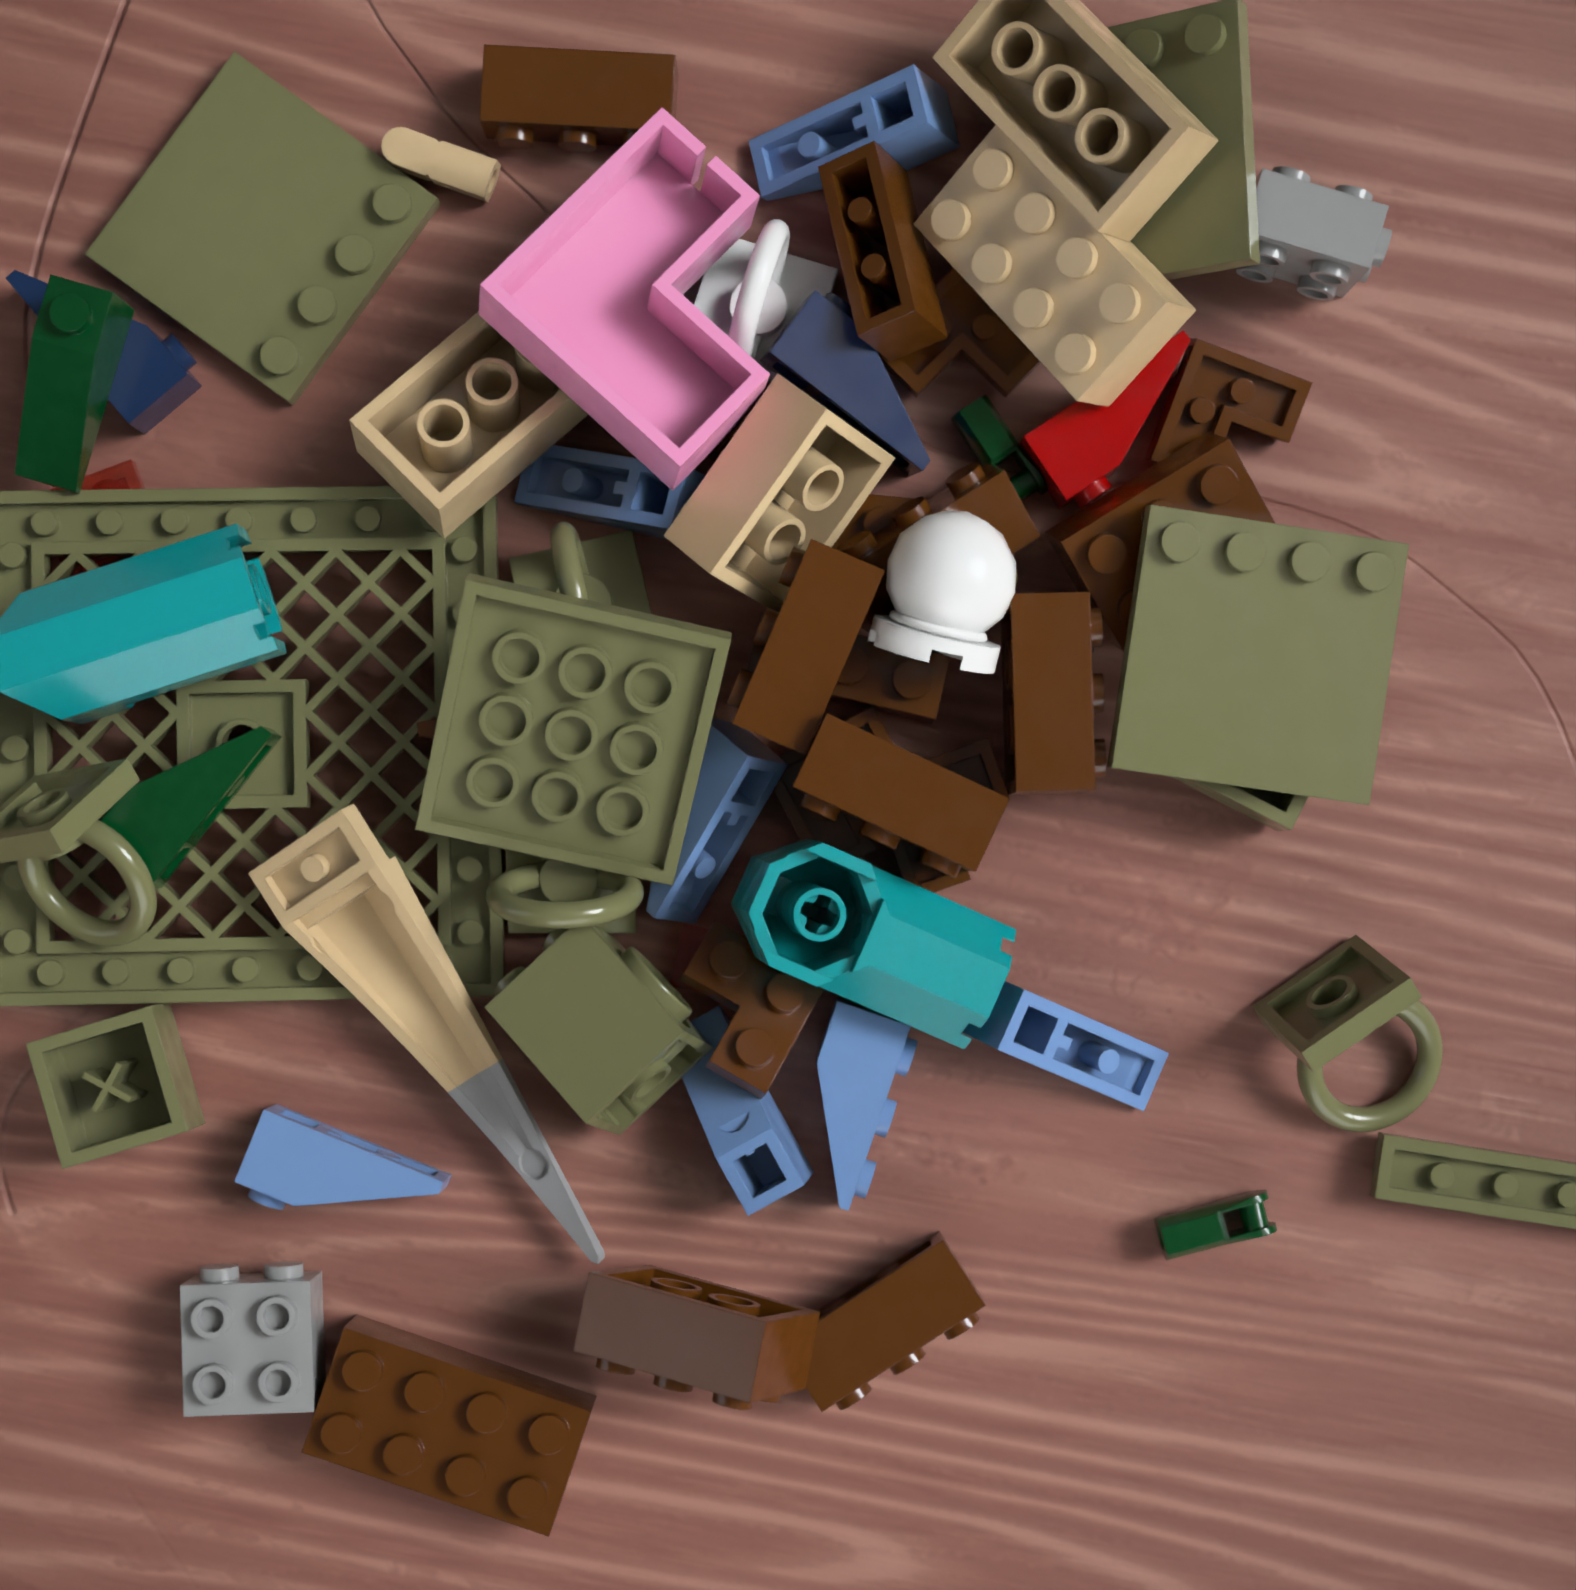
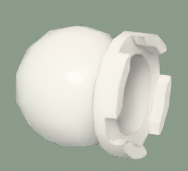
(948, 587)

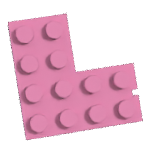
(604, 304)

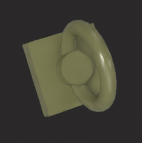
(591, 569)
(58, 815)
(553, 894)
(1338, 1006)

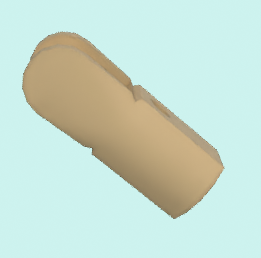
(441, 162)

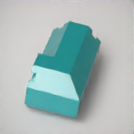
(139, 628)
(873, 938)

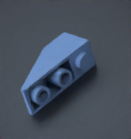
(855, 1075)
(743, 1130)

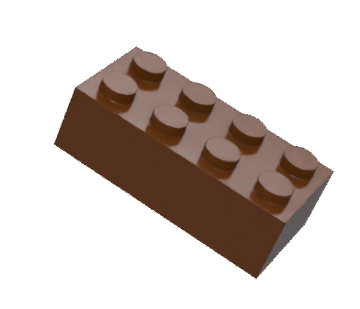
(449, 1424)

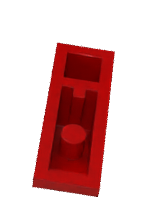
(1089, 441)

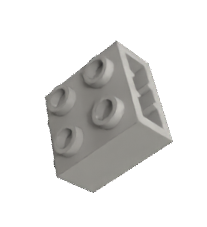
(1316, 234)
(252, 1340)

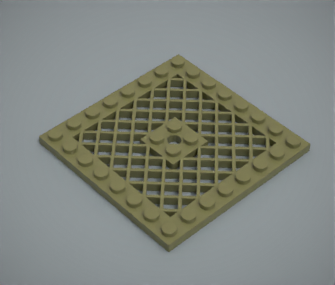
(278, 522)

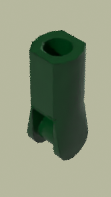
(994, 443)
(1205, 1226)

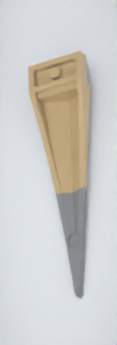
(372, 934)

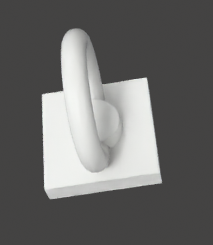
(759, 289)

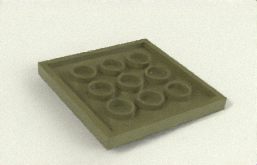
(1206, 65)
(263, 228)
(1257, 654)
(571, 729)

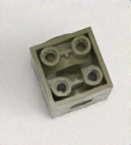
(599, 1025)

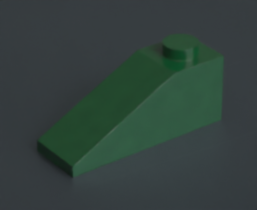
(69, 380)
(177, 807)

